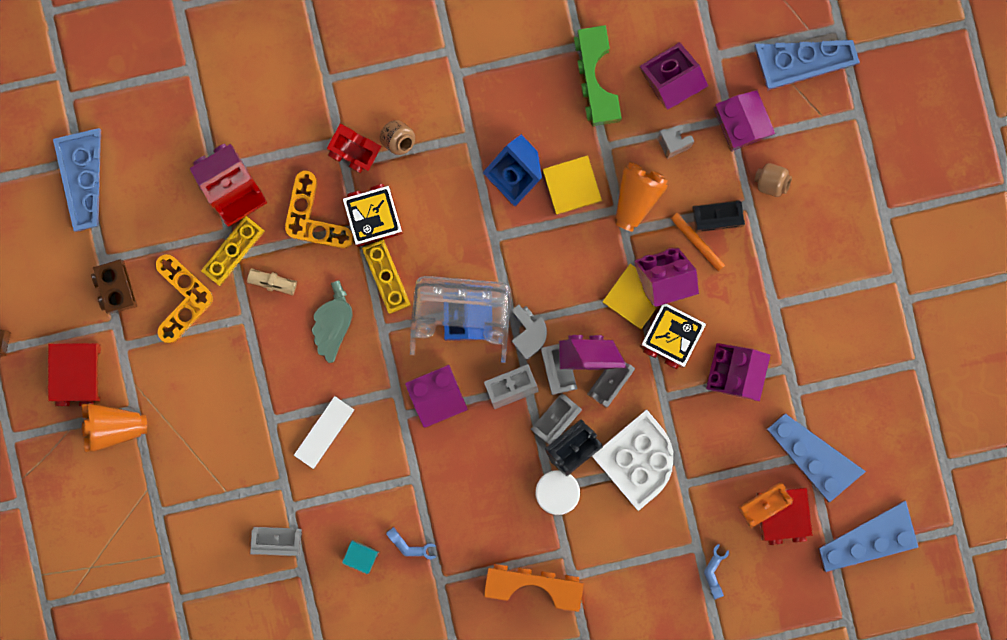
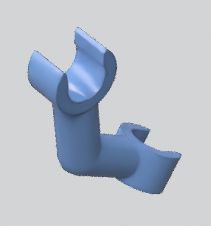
(405, 549)
(709, 573)

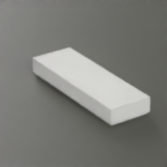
(324, 432)

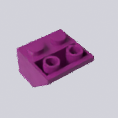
(667, 276)
(738, 371)

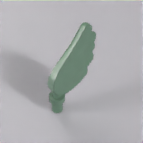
(332, 323)

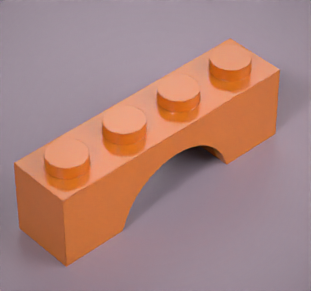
(503, 582)

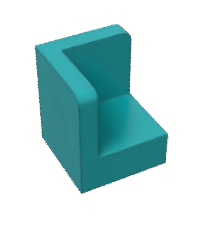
(360, 557)

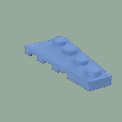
(799, 61)
(80, 173)
(816, 459)
(879, 537)

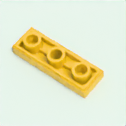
(223, 263)
(392, 289)

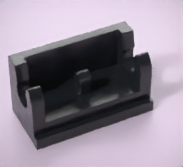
(718, 216)
(573, 448)

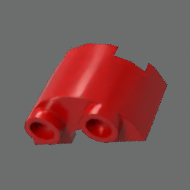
(353, 148)

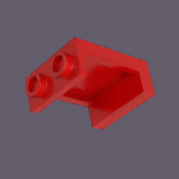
(233, 194)
(73, 373)

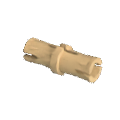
(272, 281)

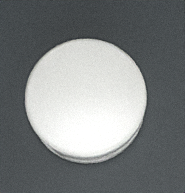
(557, 492)

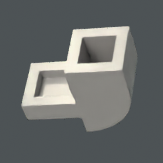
(534, 336)

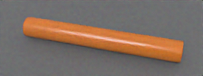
(697, 242)

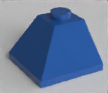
(515, 170)

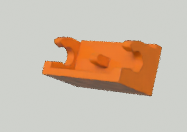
(765, 505)

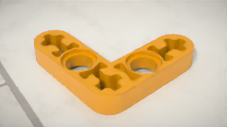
(309, 225)
(189, 302)

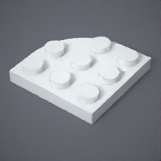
(638, 459)

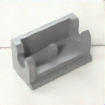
(672, 142)
(559, 380)
(610, 384)
(511, 386)
(556, 419)
(276, 541)

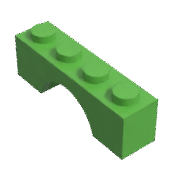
(603, 106)

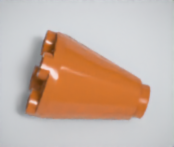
(638, 195)
(110, 426)

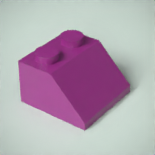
(674, 76)
(743, 120)
(209, 167)
(589, 354)
(436, 396)

